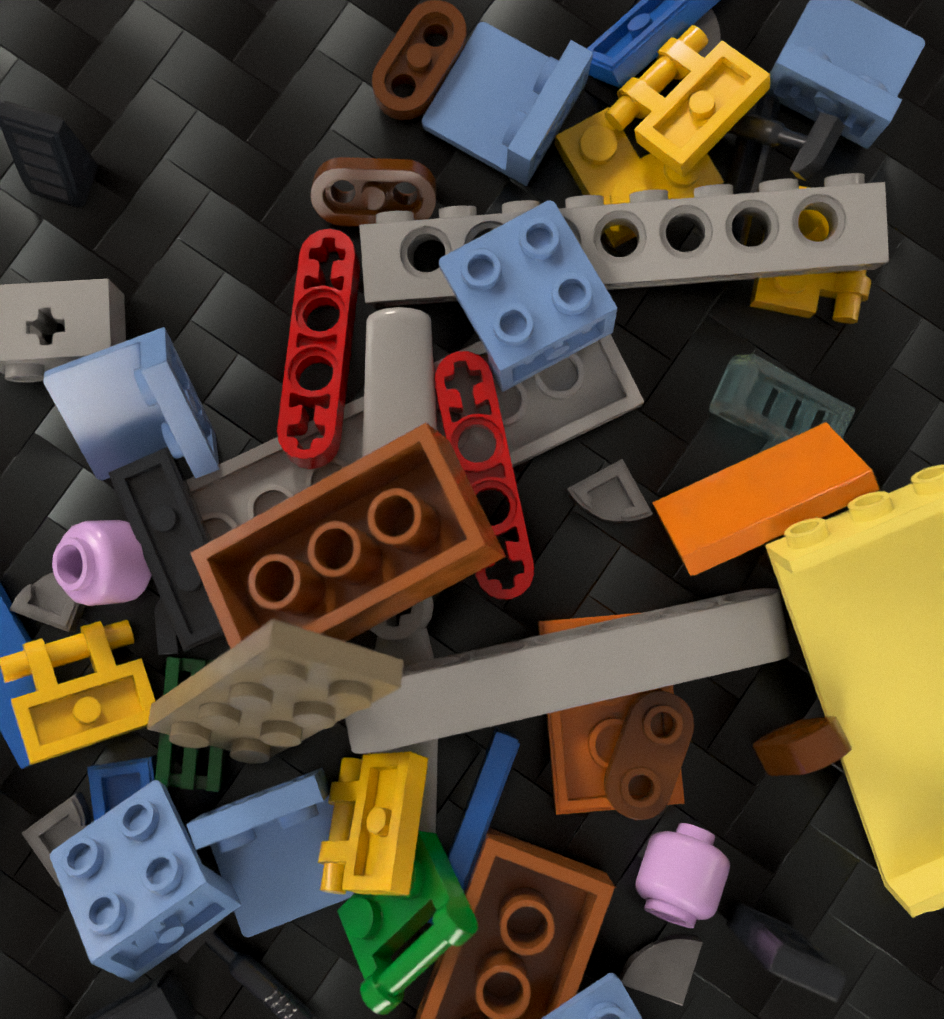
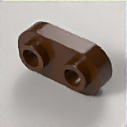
(415, 62)
(373, 189)
(645, 754)

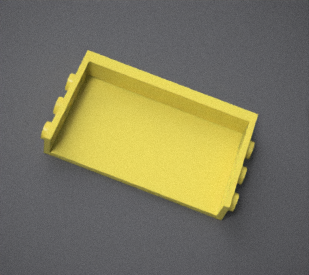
(872, 635)

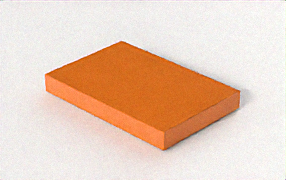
(763, 497)
(585, 740)

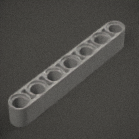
(574, 668)

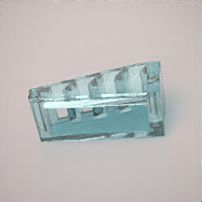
(740, 378)

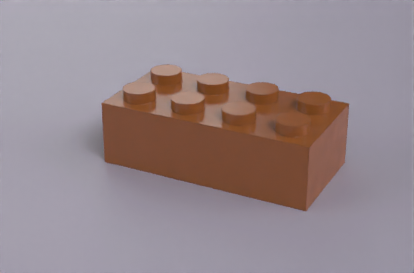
(353, 545)
(532, 935)

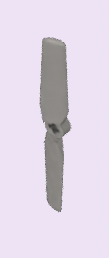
(397, 400)

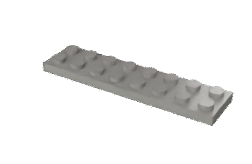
(535, 414)

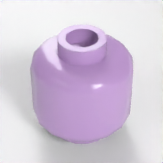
(101, 563)
(682, 875)

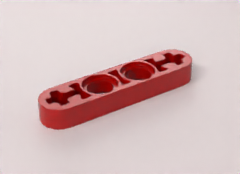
(313, 347)
(492, 473)

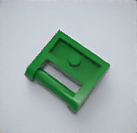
(385, 922)

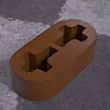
(802, 746)

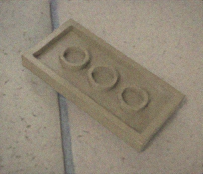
(273, 692)

